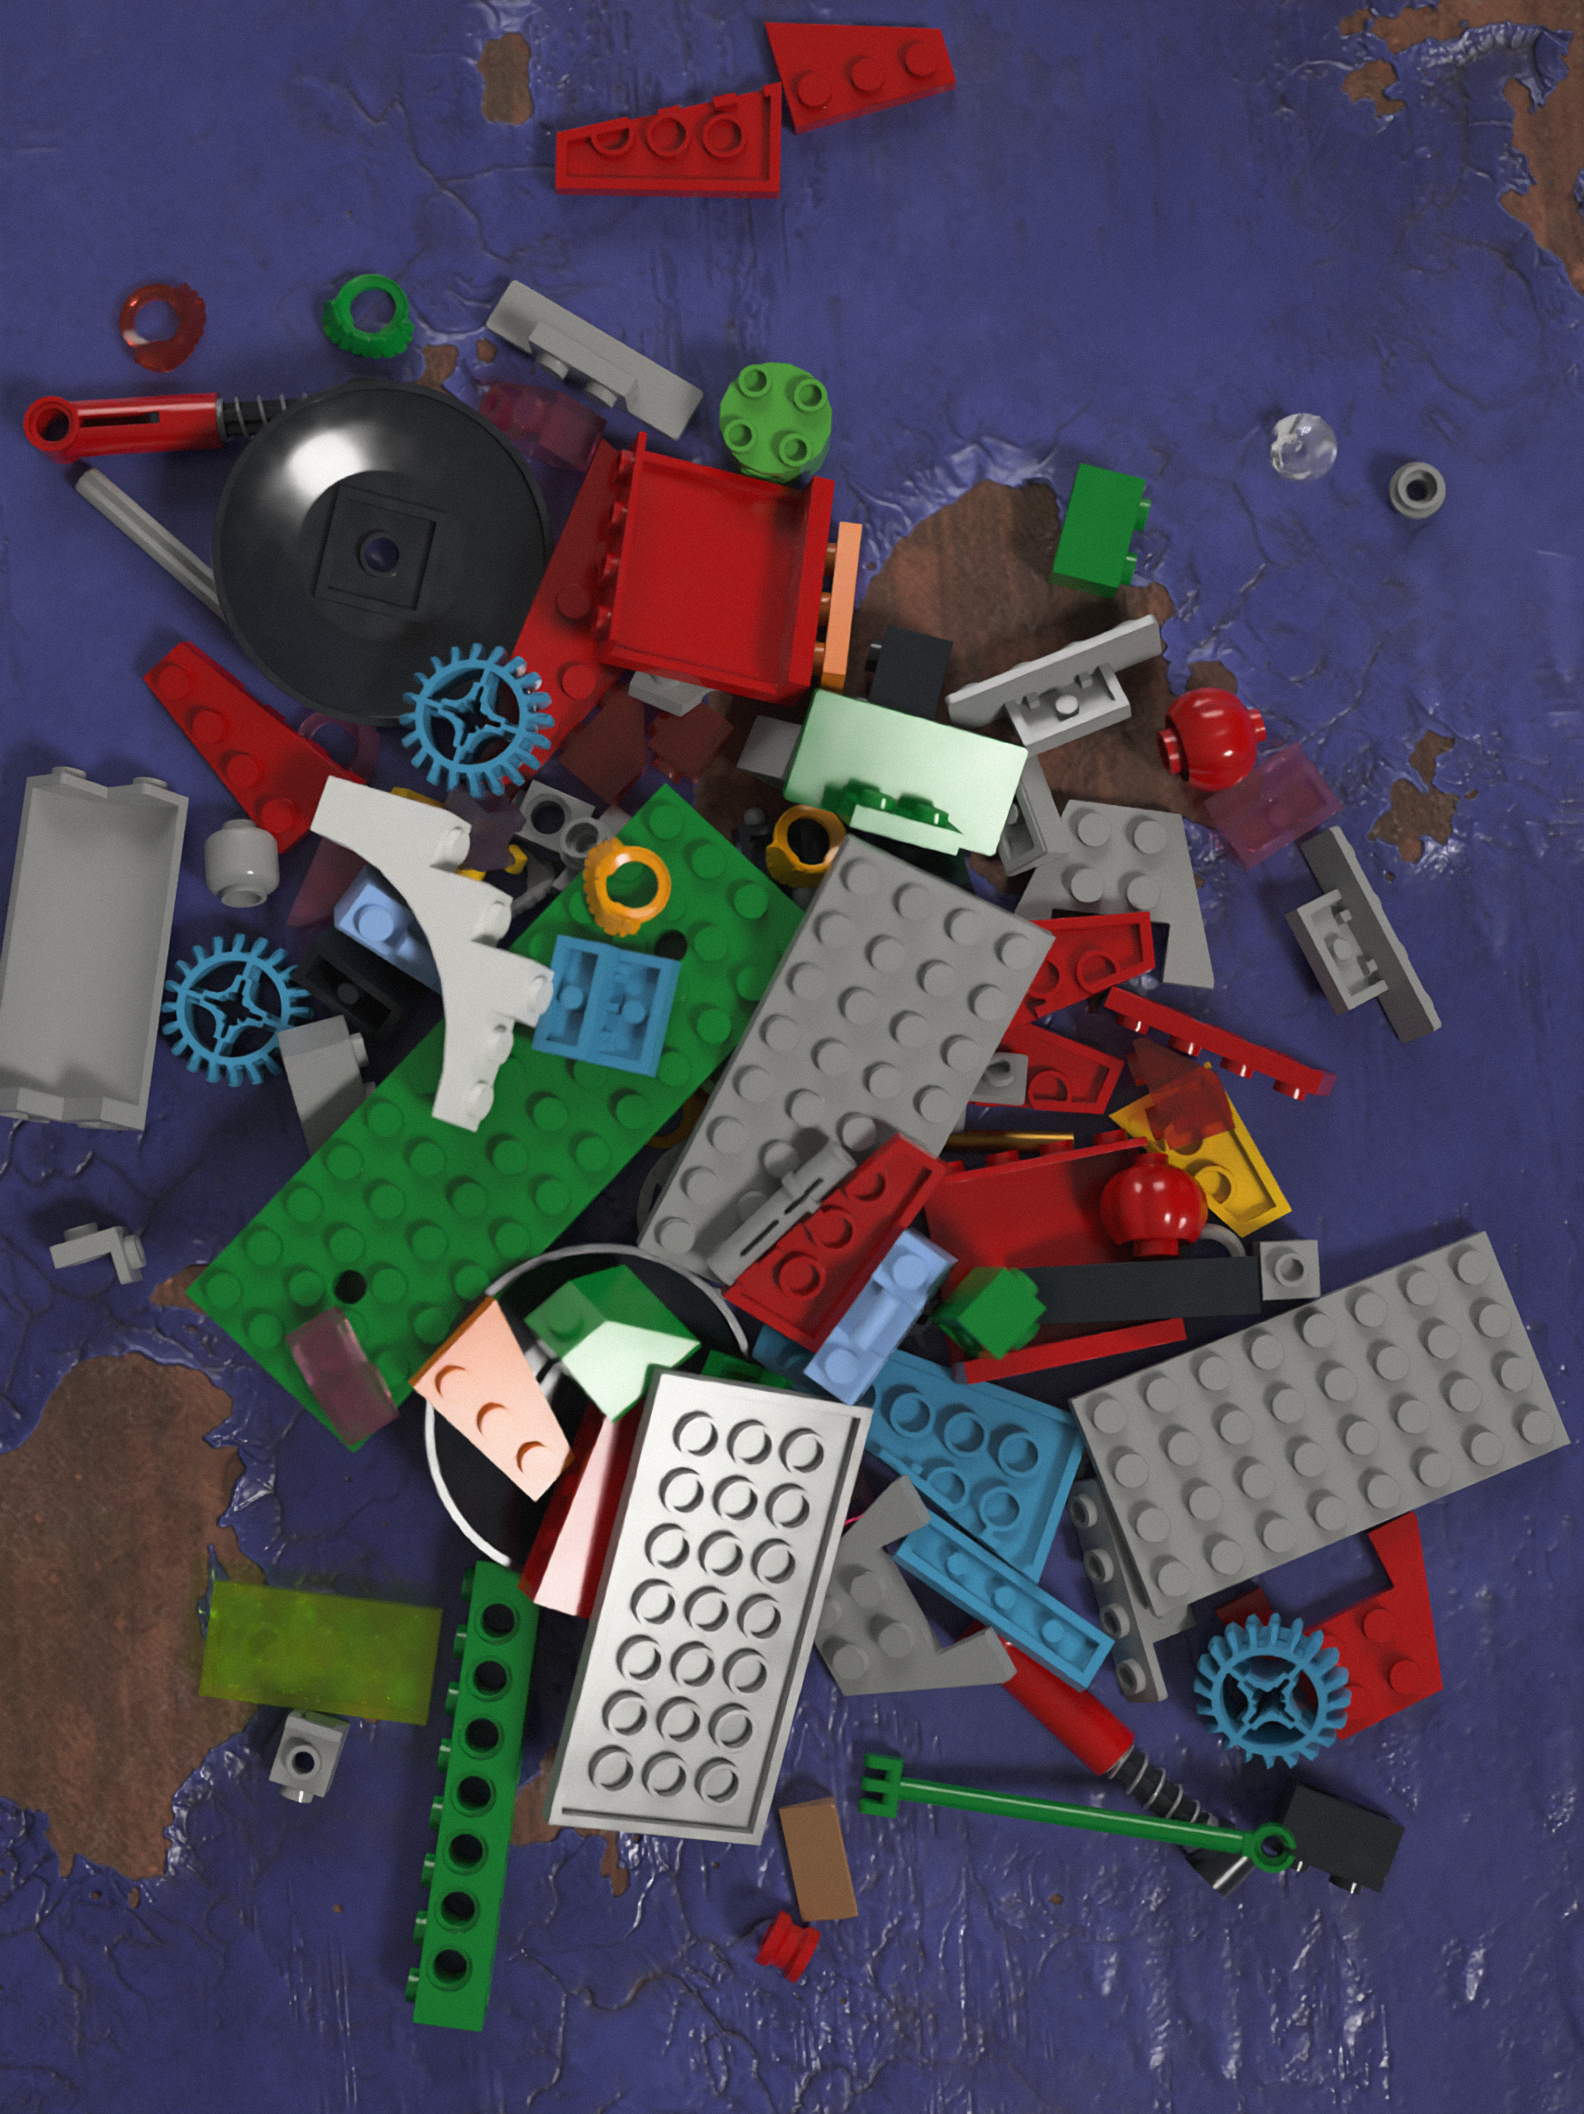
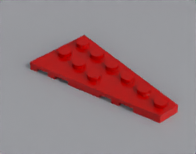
(558, 623)

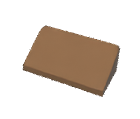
(818, 1860)

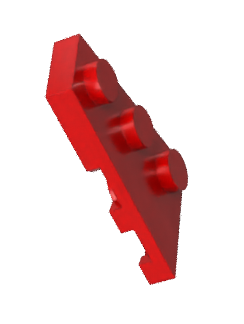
(855, 69)
(1086, 960)
(1061, 1071)

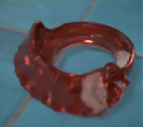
(164, 355)

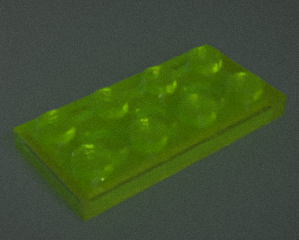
(321, 1651)

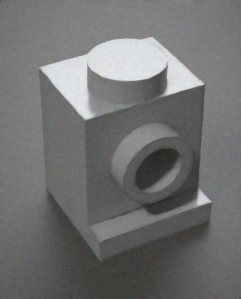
(321, 1738)

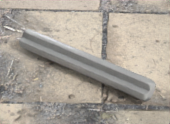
(150, 536)

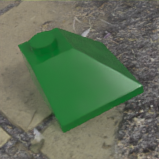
(610, 1337)

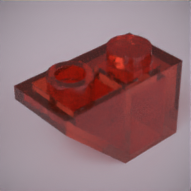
(612, 749)
(1185, 1094)

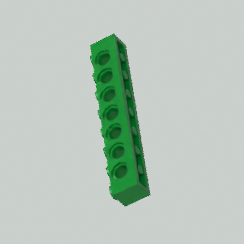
(463, 1997)

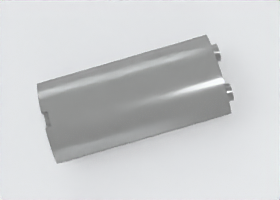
(87, 948)

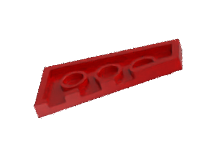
(689, 151)
(1238, 1054)

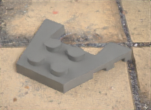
(1127, 865)
(873, 1625)

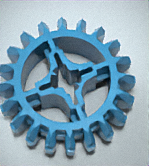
(482, 697)
(227, 1035)
(1303, 1724)

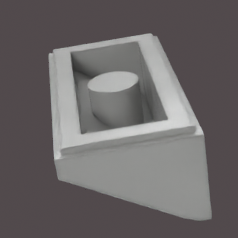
(1033, 826)

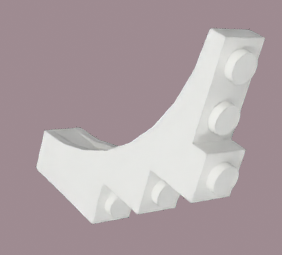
(463, 920)

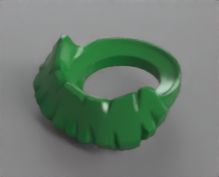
(340, 325)

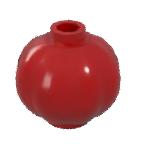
(1210, 739)
(1153, 1208)

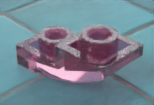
(340, 1376)

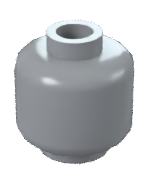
(241, 864)

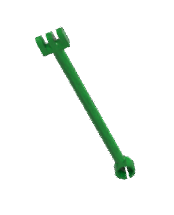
(896, 1788)

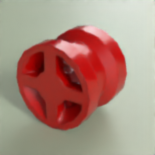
(787, 1946)

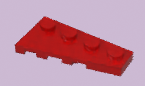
(247, 744)
(829, 1255)

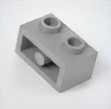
(324, 1076)

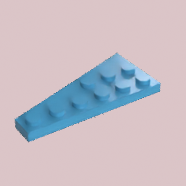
(970, 1450)

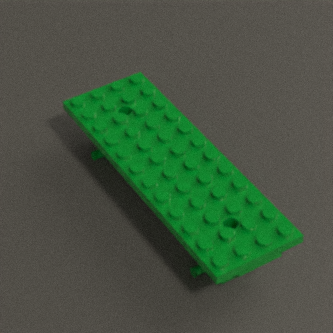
(418, 1214)

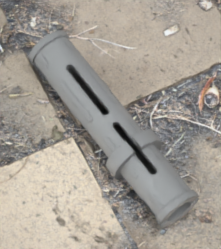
(798, 1195)

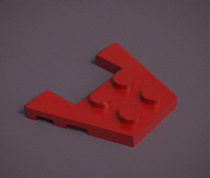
(1380, 1639)

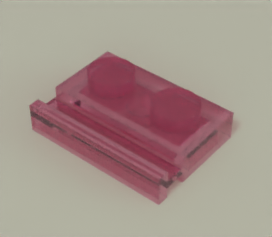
(1272, 806)

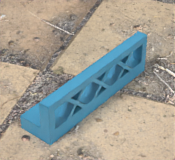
(1005, 1601)

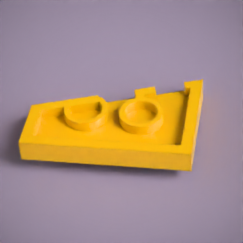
(1226, 1166)

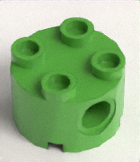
(775, 423)

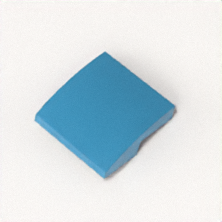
(607, 1006)

